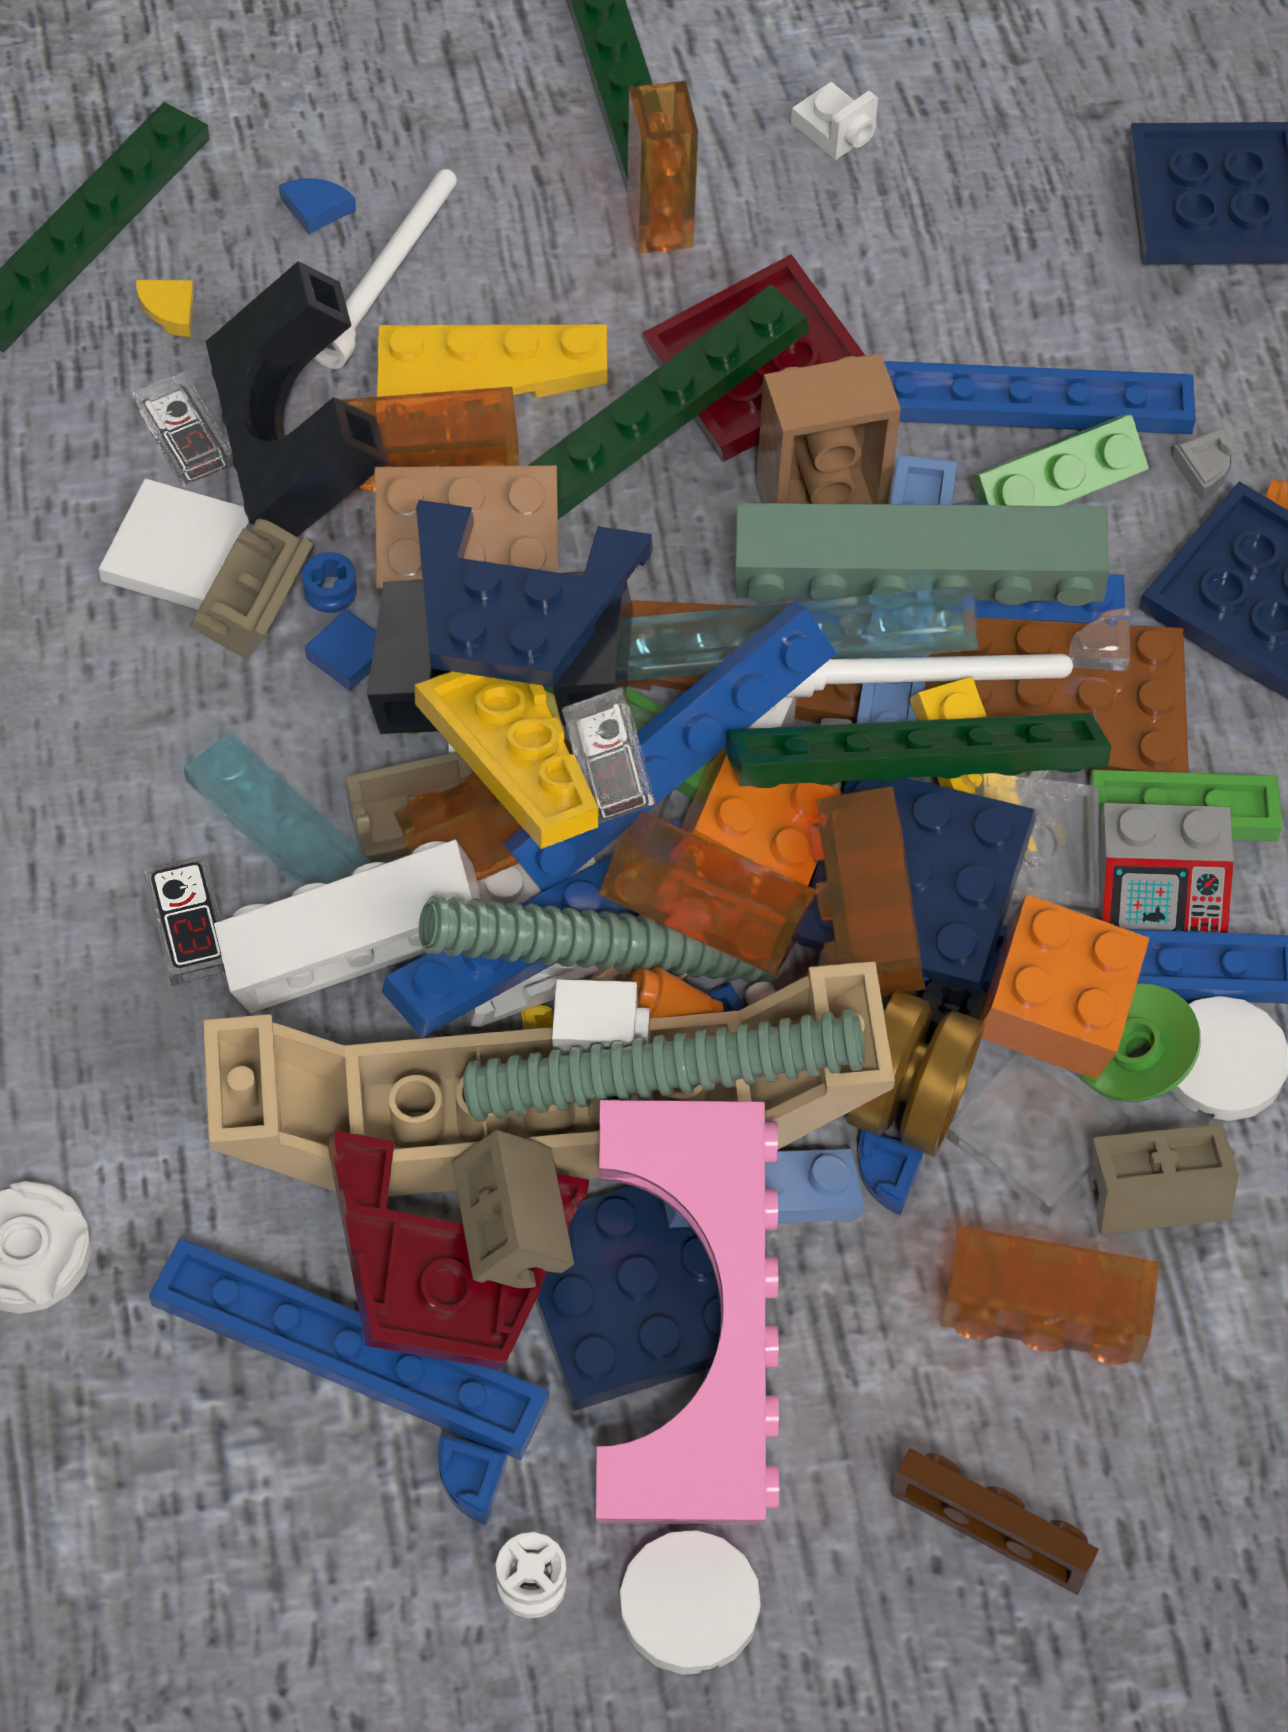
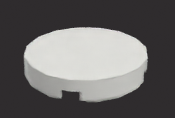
(1238, 1061)
(41, 1247)
(689, 1602)

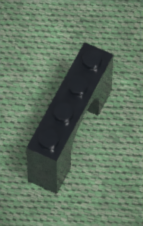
(254, 367)
(404, 659)

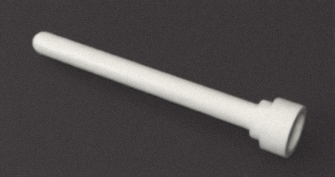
(386, 264)
(935, 669)

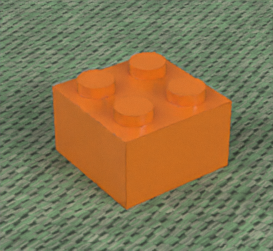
(755, 821)
(1062, 986)

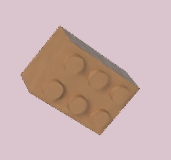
(828, 433)
(510, 508)

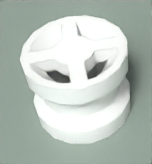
(526, 1560)

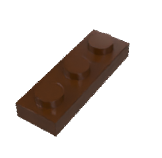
(995, 1519)

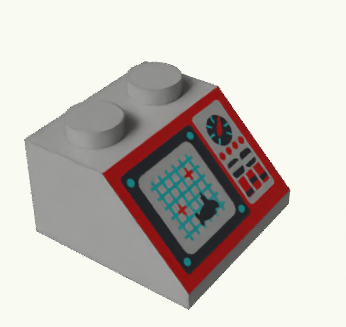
(1165, 867)

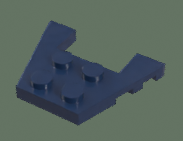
(509, 617)

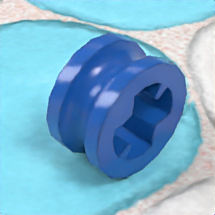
(314, 575)

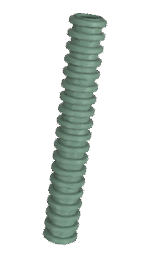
(571, 939)
(664, 1065)

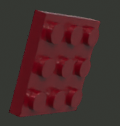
(735, 418)

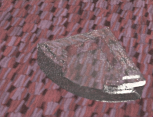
(1103, 643)

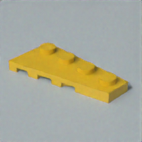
(471, 357)
(514, 749)

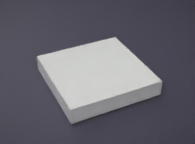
(172, 543)

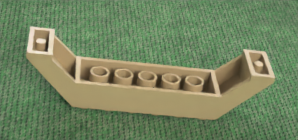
(285, 1091)

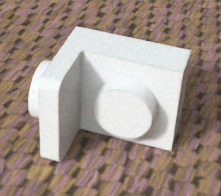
(836, 120)

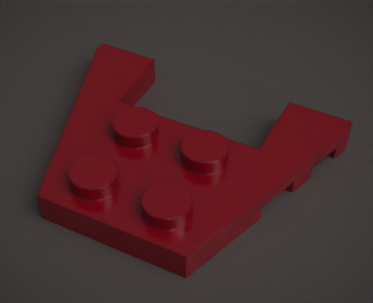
(417, 1271)

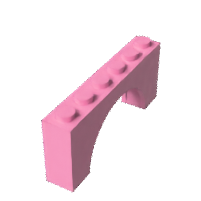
(712, 1455)

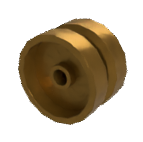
(925, 1075)

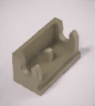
(250, 587)
(381, 792)
(1163, 1178)
(511, 1210)

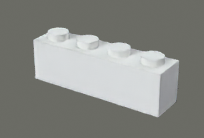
(339, 927)

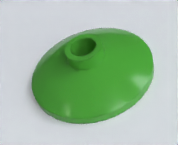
(1170, 1031)

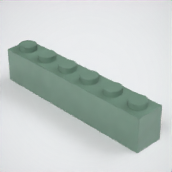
(901, 548)

